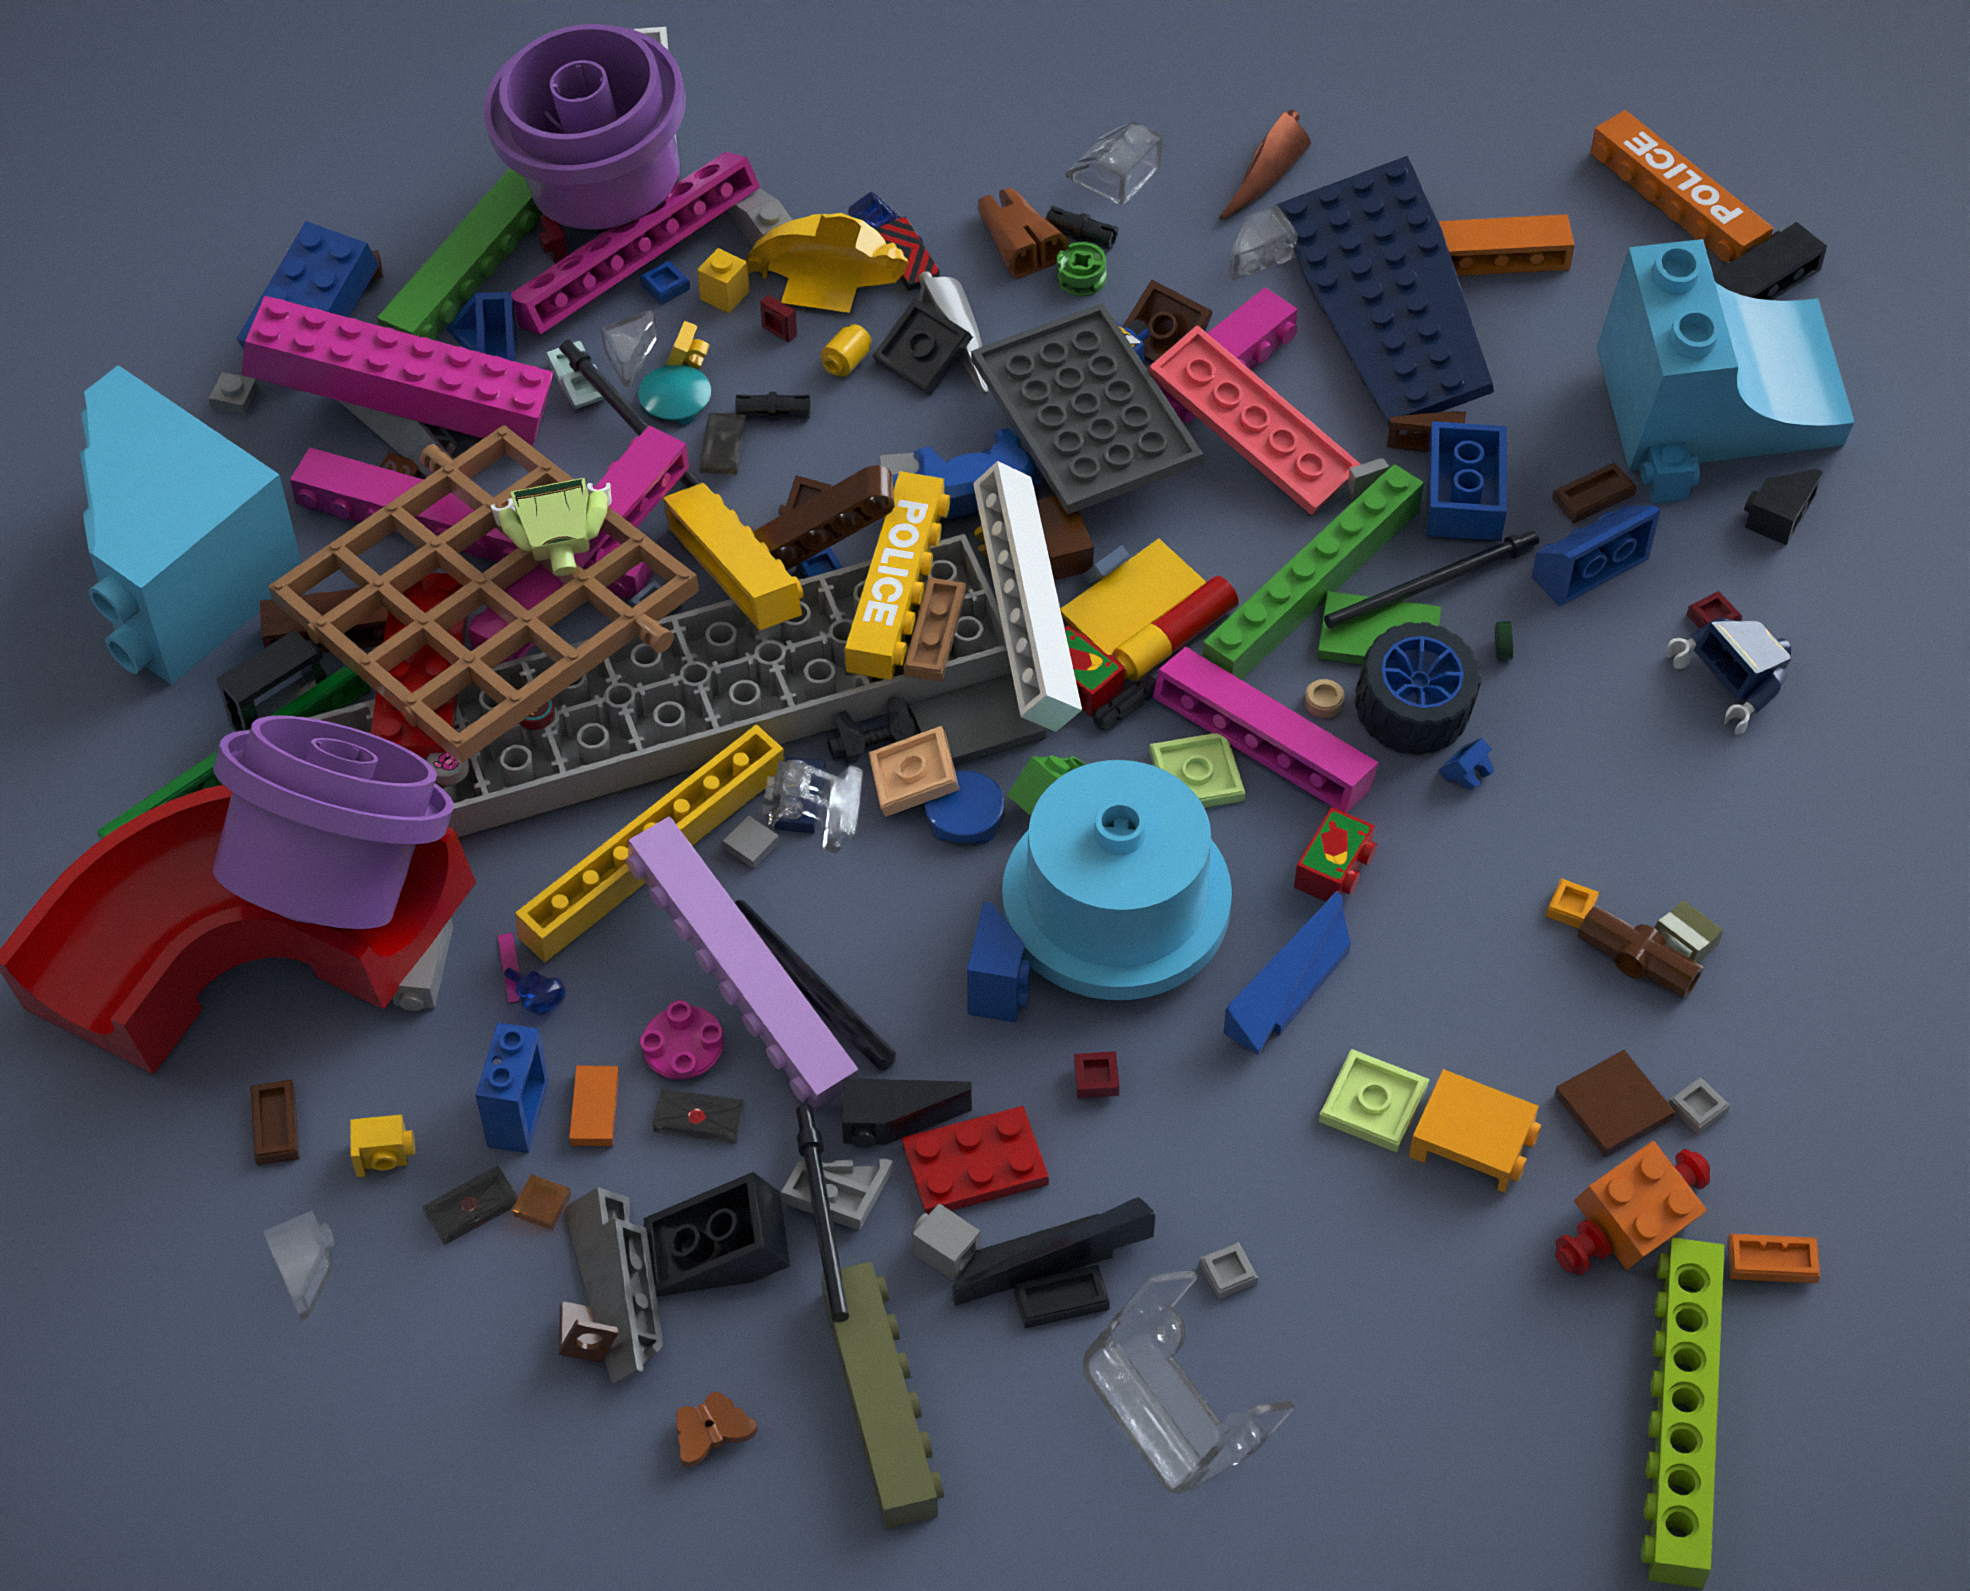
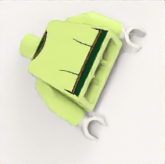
(555, 520)

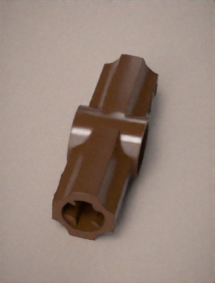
(1640, 951)

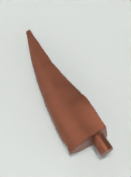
(1271, 160)

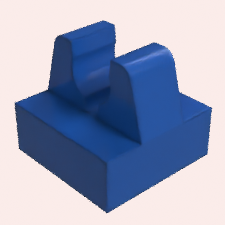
(1467, 760)

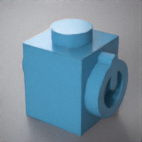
(1669, 472)

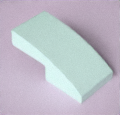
(573, 384)

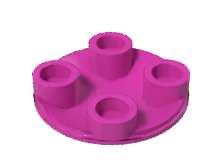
(682, 1041)

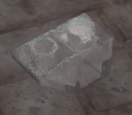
(1262, 242)

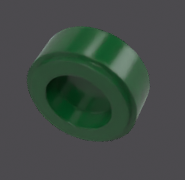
(1503, 640)

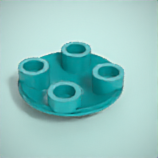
(674, 393)

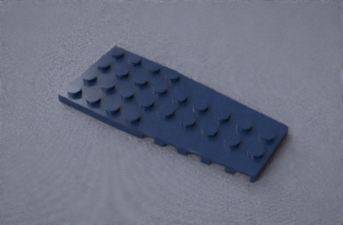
(1390, 289)

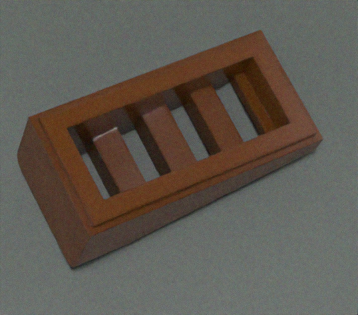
(1418, 423)

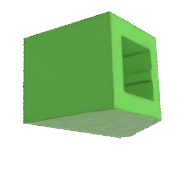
(1038, 776)

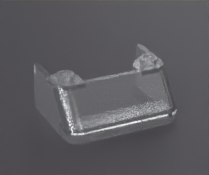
(1157, 1402)

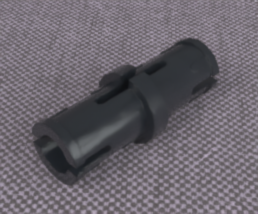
(1082, 227)
(773, 406)

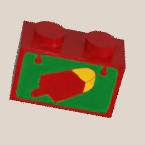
(1095, 672)
(1335, 856)

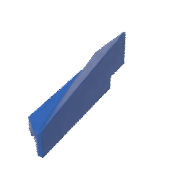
(1289, 978)

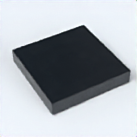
(922, 346)

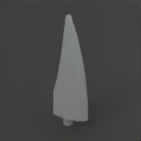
(949, 299)

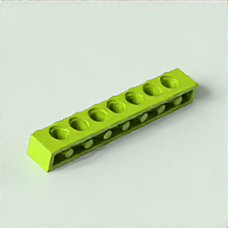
(1688, 1558)

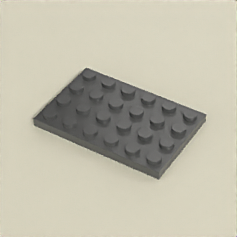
(1086, 408)

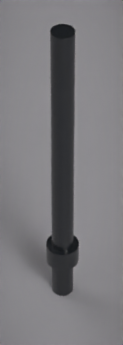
(810, 1147)

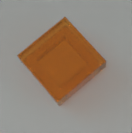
(541, 1202)

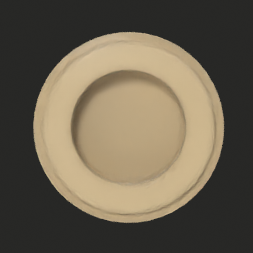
(1324, 698)

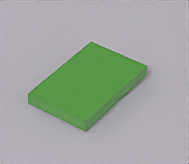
(1352, 640)

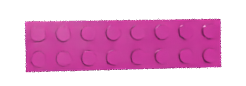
(394, 371)

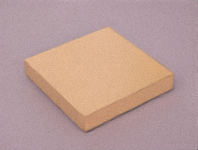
(913, 771)

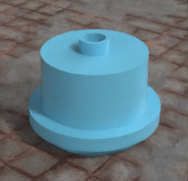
(1118, 883)

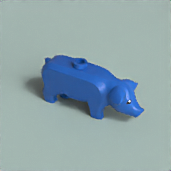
(965, 469)

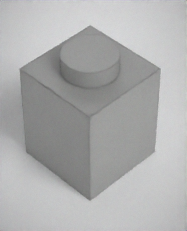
(945, 1241)

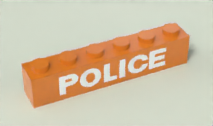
(1678, 187)

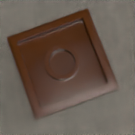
(1614, 1103)

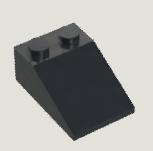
(718, 1238)

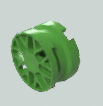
(1081, 267)

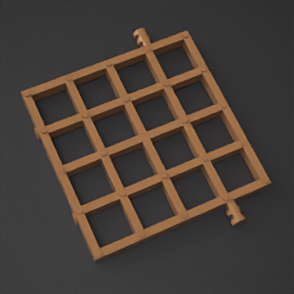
(478, 590)

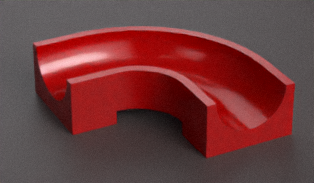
(148, 926)

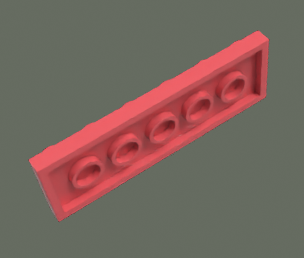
(1254, 419)

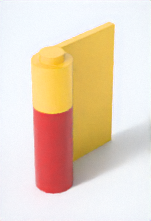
(1149, 608)

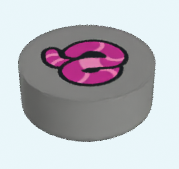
(448, 769)

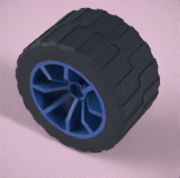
(1417, 688)

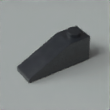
(892, 1109)

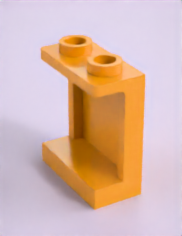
(1476, 1128)

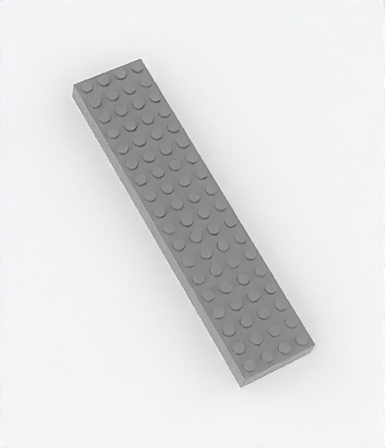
(677, 709)

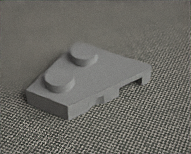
(849, 1189)

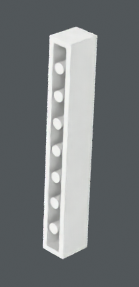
(1027, 597)

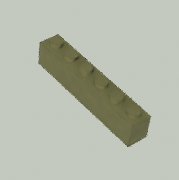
(881, 1401)

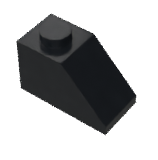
(1782, 504)

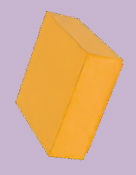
(1571, 903)

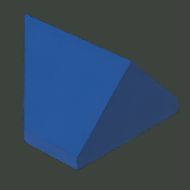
(487, 325)

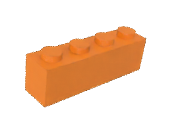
(1509, 244)

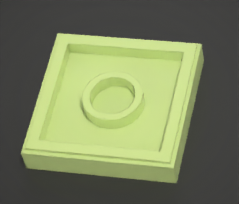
(1203, 765)
(1374, 1100)

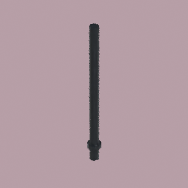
(581, 362)
(1512, 546)

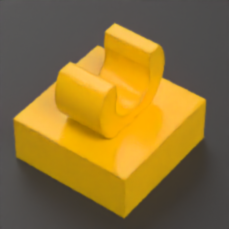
(687, 348)

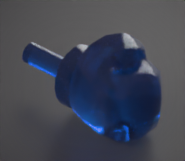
(537, 992)

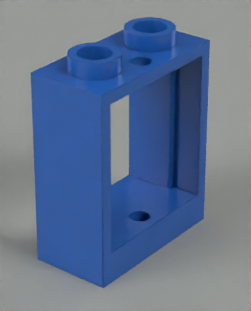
(514, 1090)

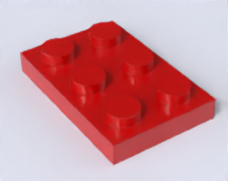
(975, 1160)

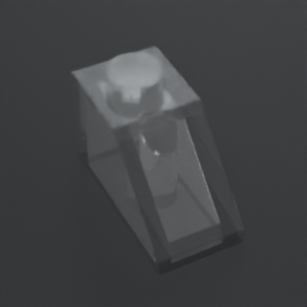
(302, 1258)

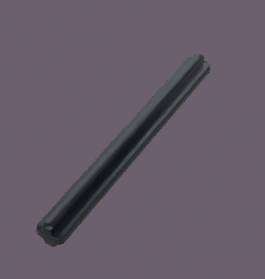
(822, 995)

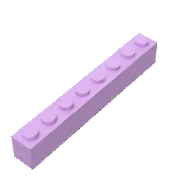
(741, 963)

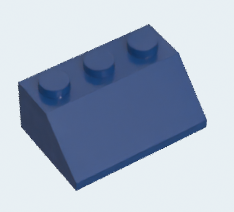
(1596, 552)

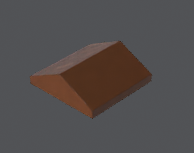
(1167, 317)

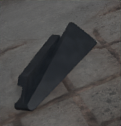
(1054, 1250)

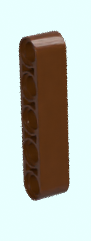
(829, 516)

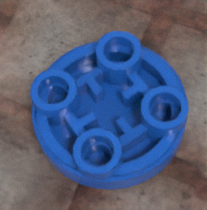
(968, 813)

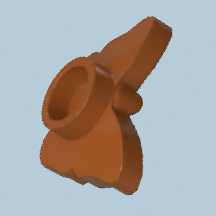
(728, 1423)

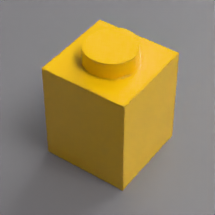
(723, 280)

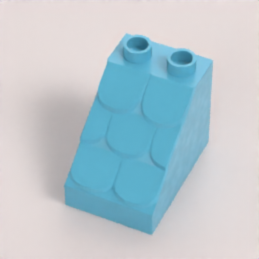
(175, 527)

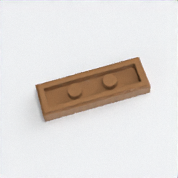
(935, 629)

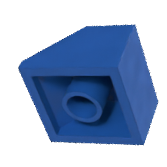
(997, 969)

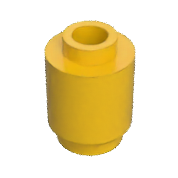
(846, 350)

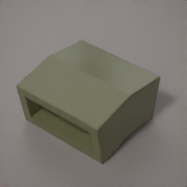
(1689, 932)

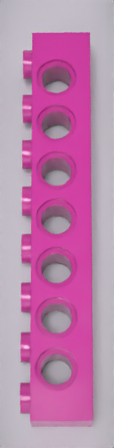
(632, 245)

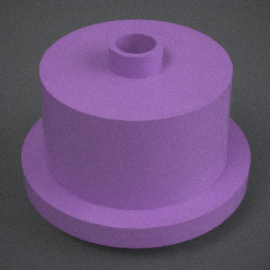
(590, 123)
(323, 820)

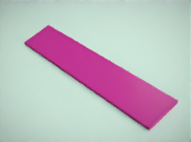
(509, 959)

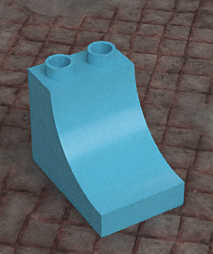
(1715, 364)

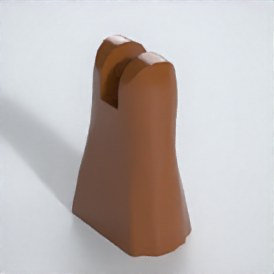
(1021, 234)

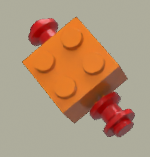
(1635, 1208)

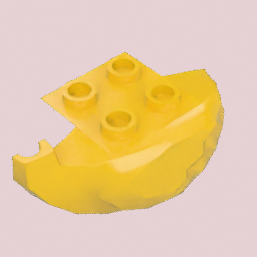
(826, 259)

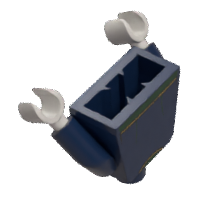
(1742, 658)

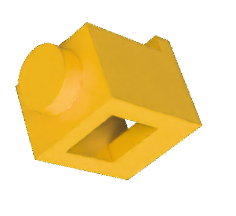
(380, 1143)

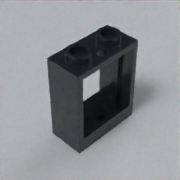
(265, 671)

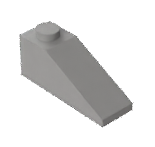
(758, 215)

